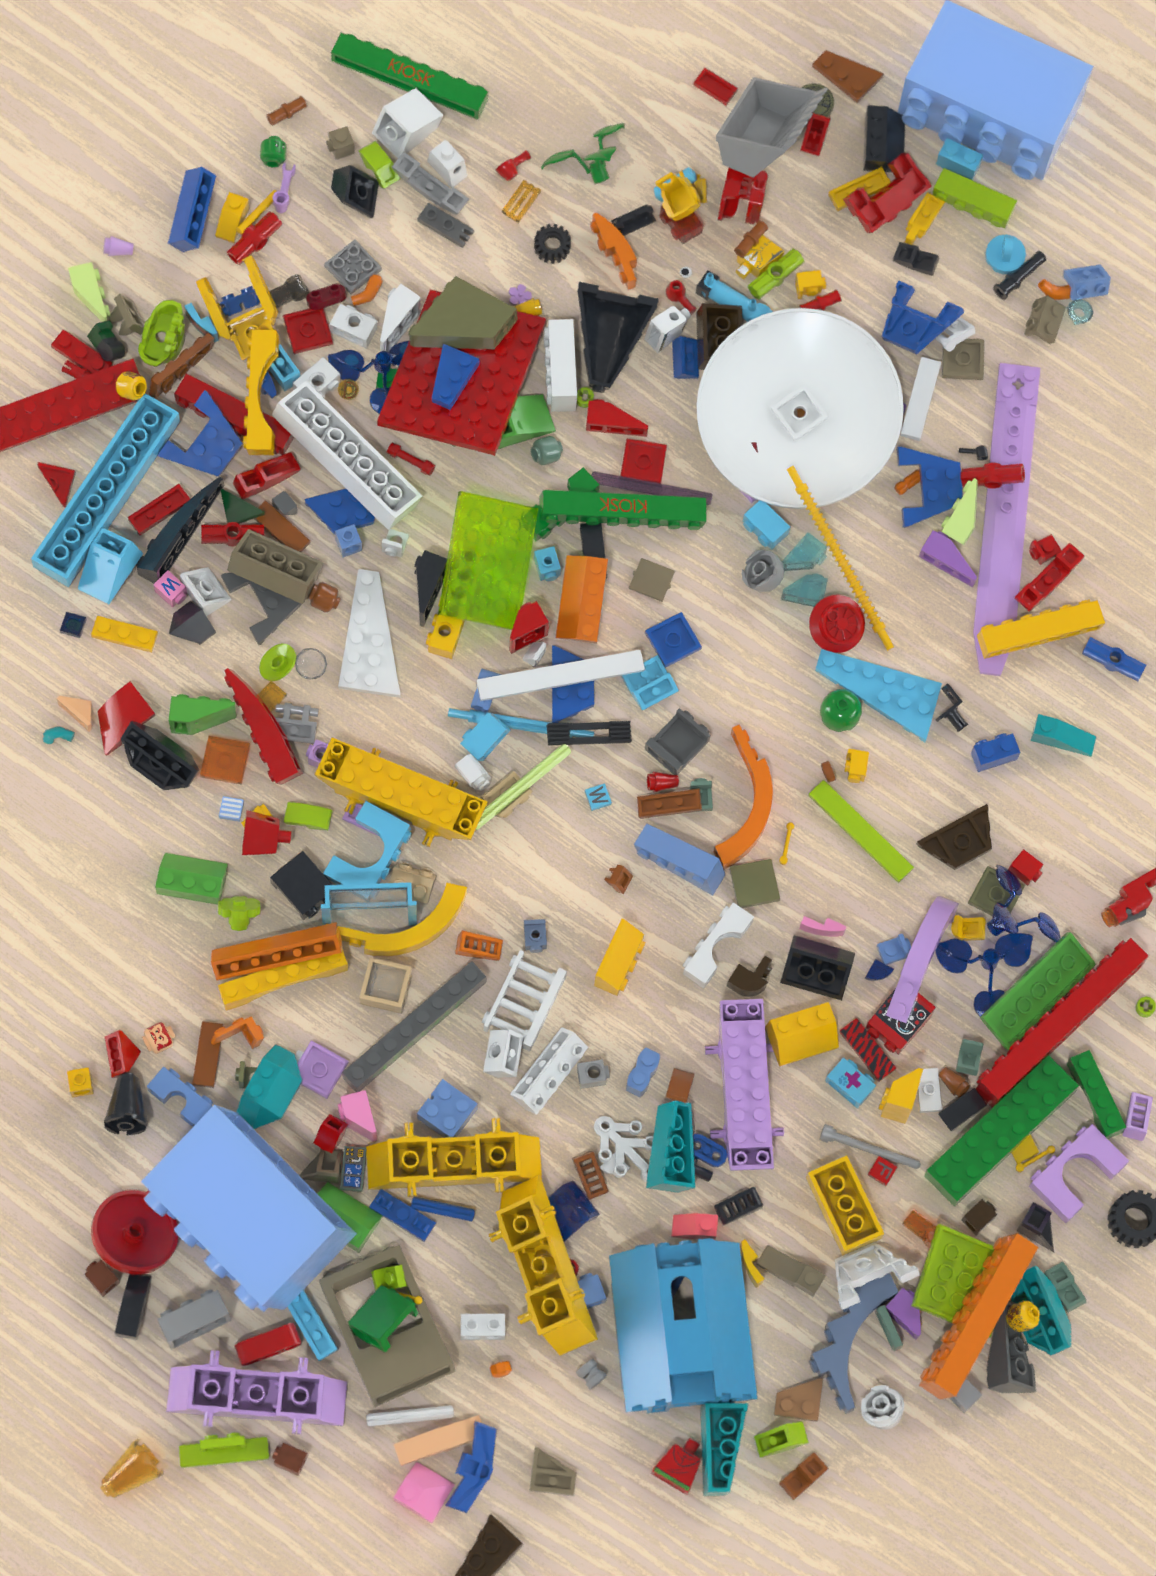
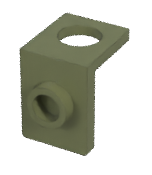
(242, 1074)

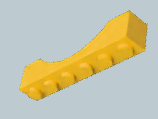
(264, 351)
(250, 987)

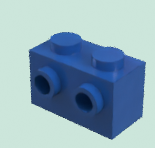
(995, 752)

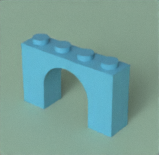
(393, 834)

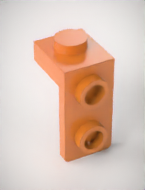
(251, 1031)

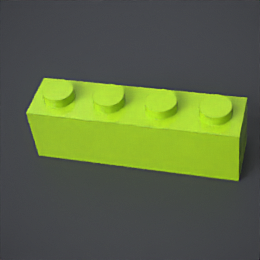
(974, 198)

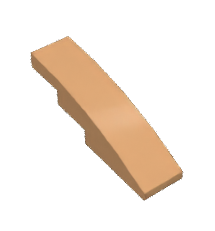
(436, 1441)

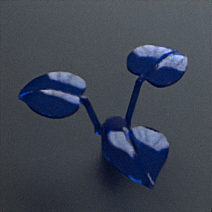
(350, 364)
(1004, 921)
(956, 953)

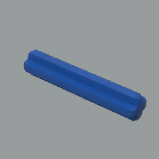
(443, 1209)

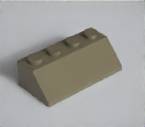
(274, 566)

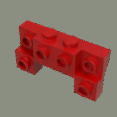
(891, 199)

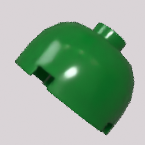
(841, 710)

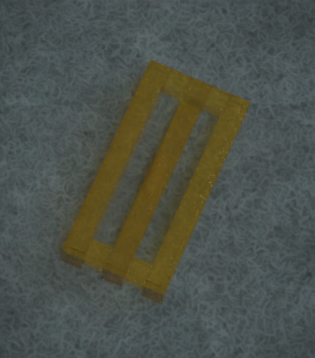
(529, 188)

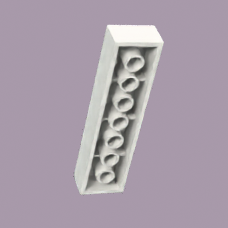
(347, 455)

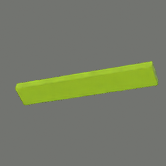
(861, 831)

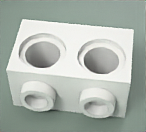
(482, 1326)

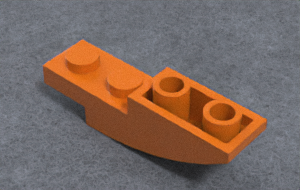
(615, 245)

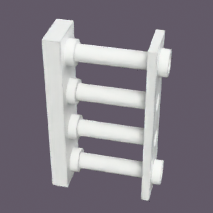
(545, 998)

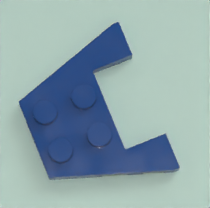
(912, 328)
(213, 446)
(939, 484)

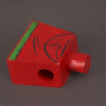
(679, 1466)

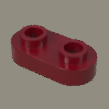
(326, 296)

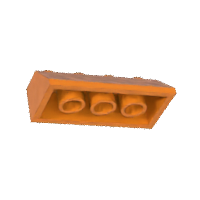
(581, 598)

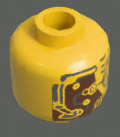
(131, 385)
(1023, 1316)

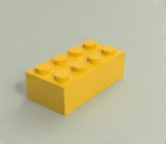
(844, 1205)

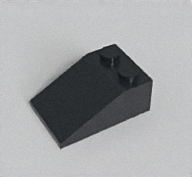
(430, 578)

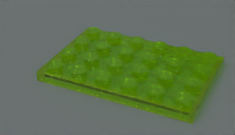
(487, 560)

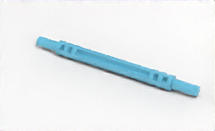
(515, 722)

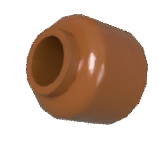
(324, 597)

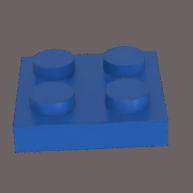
(673, 639)

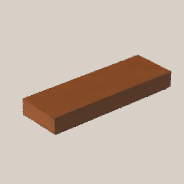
(281, 528)
(669, 803)
(207, 1056)

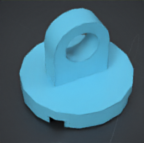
(1005, 254)

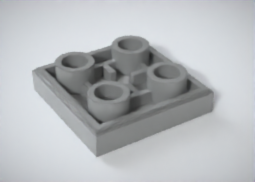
(352, 266)

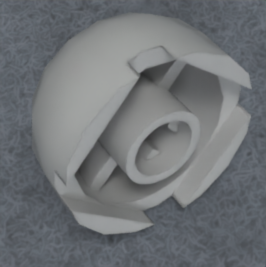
(763, 571)

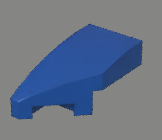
(268, 386)

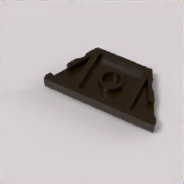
(960, 840)

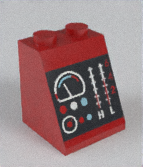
(894, 1032)

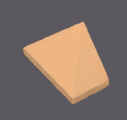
(77, 709)

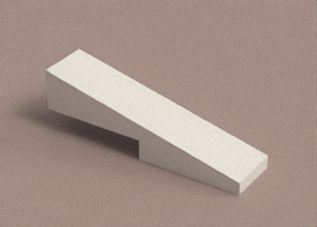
(920, 398)

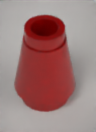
(661, 781)

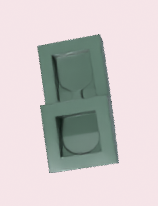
(1065, 1285)

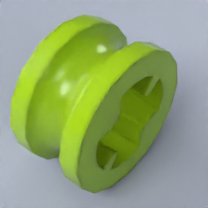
(584, 390)
(1140, 1010)

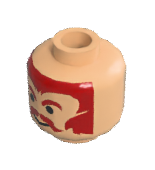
(158, 1038)

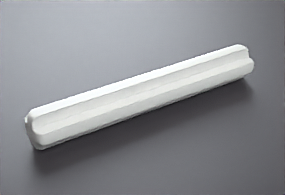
(412, 1415)

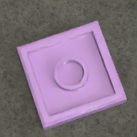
(320, 1069)

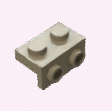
(1045, 319)

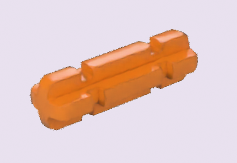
(908, 482)

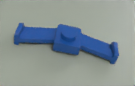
(475, 1468)

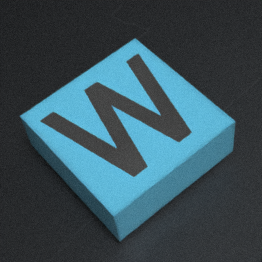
(598, 797)

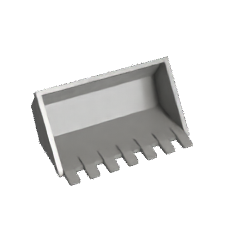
(764, 124)

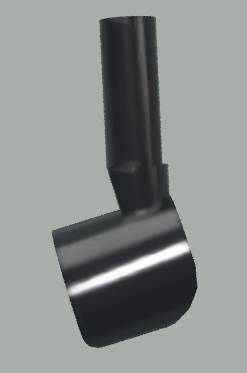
(980, 451)

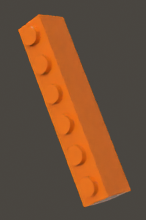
(276, 951)

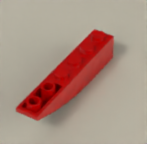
(265, 731)

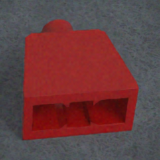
(262, 834)

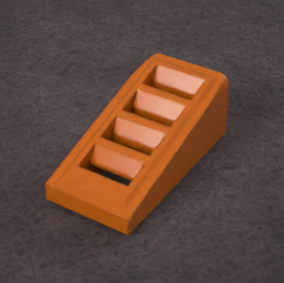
(470, 952)

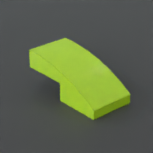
(307, 815)

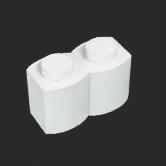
(473, 772)

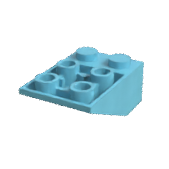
(108, 565)

